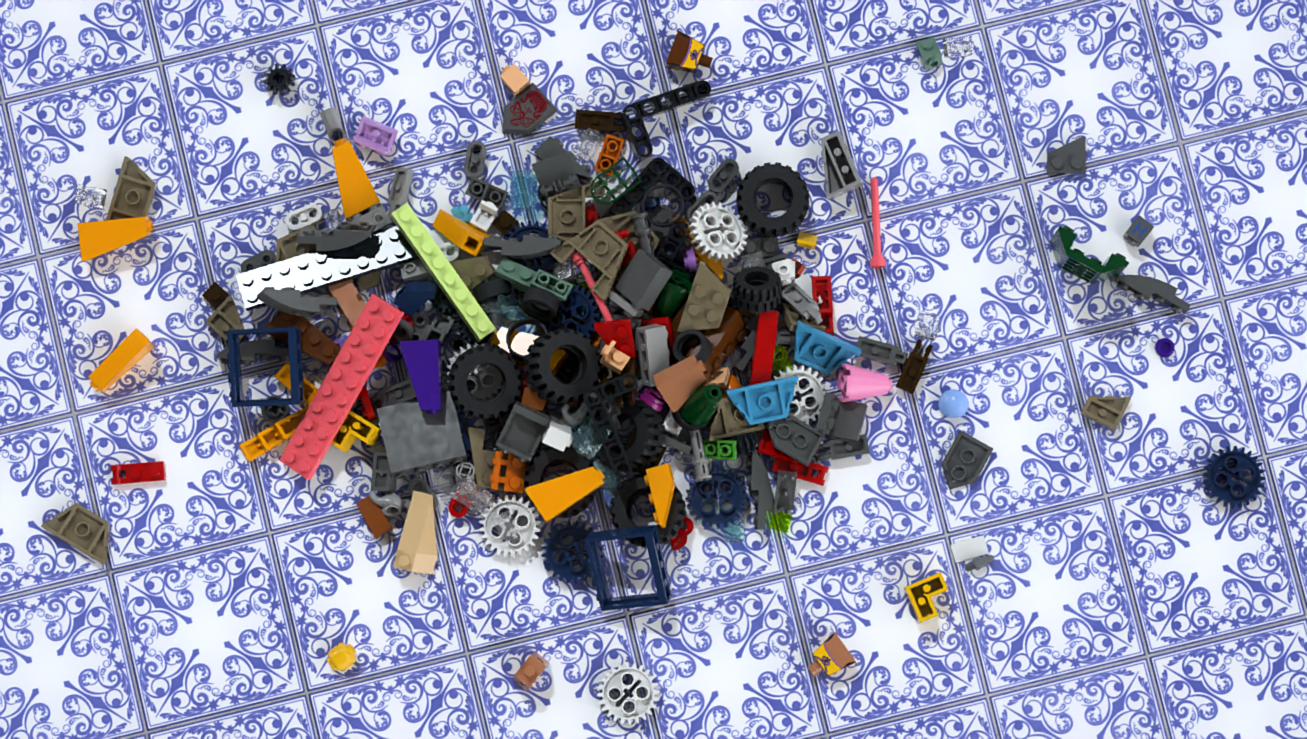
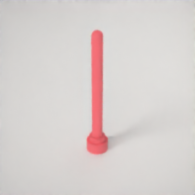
(877, 259)
(580, 261)

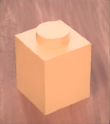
(514, 79)

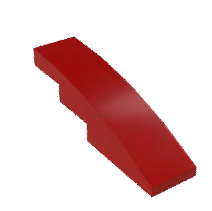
(822, 287)
(764, 347)

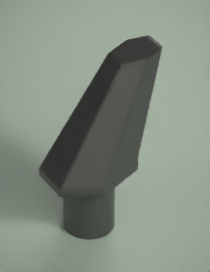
(979, 563)

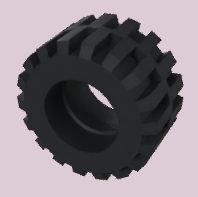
(757, 289)

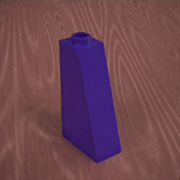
(425, 370)

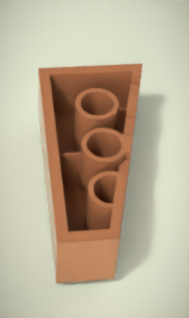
(349, 300)

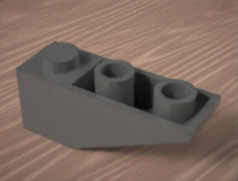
(553, 147)

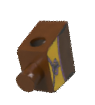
(687, 54)

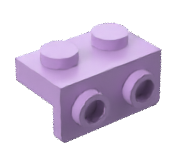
(375, 136)

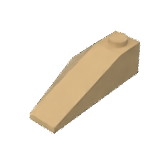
(417, 543)

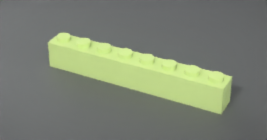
(442, 272)

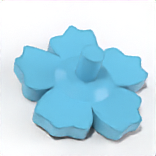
(461, 213)

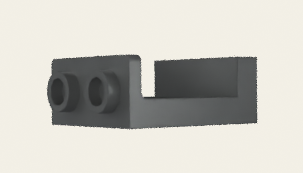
(522, 431)

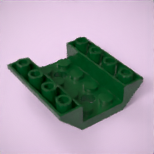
(1081, 266)

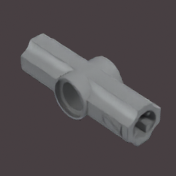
(332, 123)

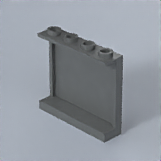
(419, 439)

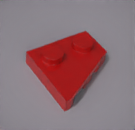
(620, 332)

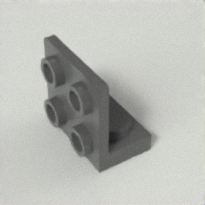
(841, 418)

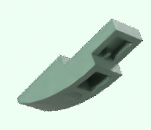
(525, 278)

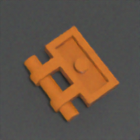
(514, 473)

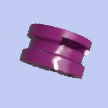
(651, 399)

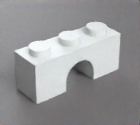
(557, 433)

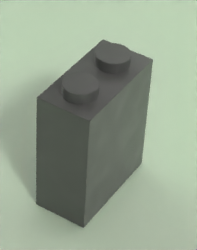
(643, 280)

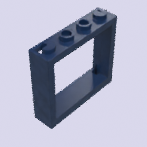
(295, 362)
(657, 563)

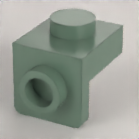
(929, 53)

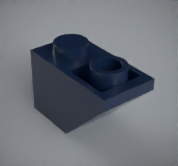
(414, 295)

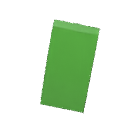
(720, 449)

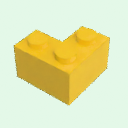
(353, 428)
(921, 593)

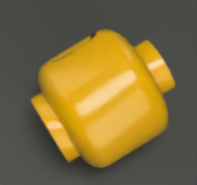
(341, 656)

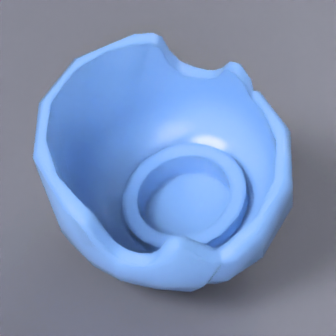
(953, 403)

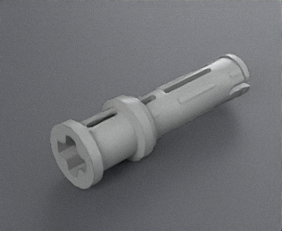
(700, 461)

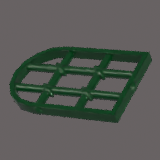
(616, 174)

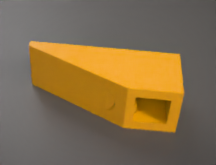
(460, 233)
(662, 489)

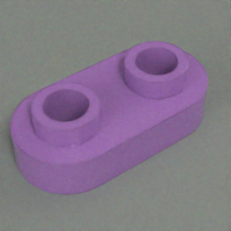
(689, 259)

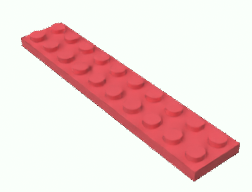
(341, 386)

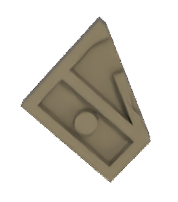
(226, 318)

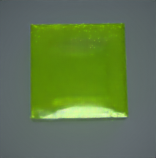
(780, 521)

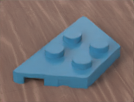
(820, 349)
(764, 400)

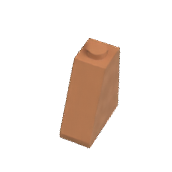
(680, 381)

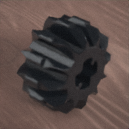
(274, 85)
(745, 442)

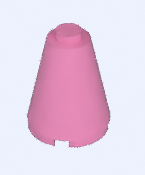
(861, 383)

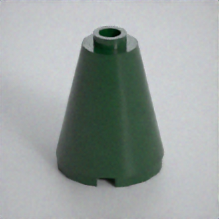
(672, 295)
(701, 405)

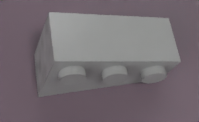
(839, 167)
(652, 352)

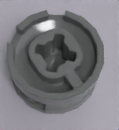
(276, 412)

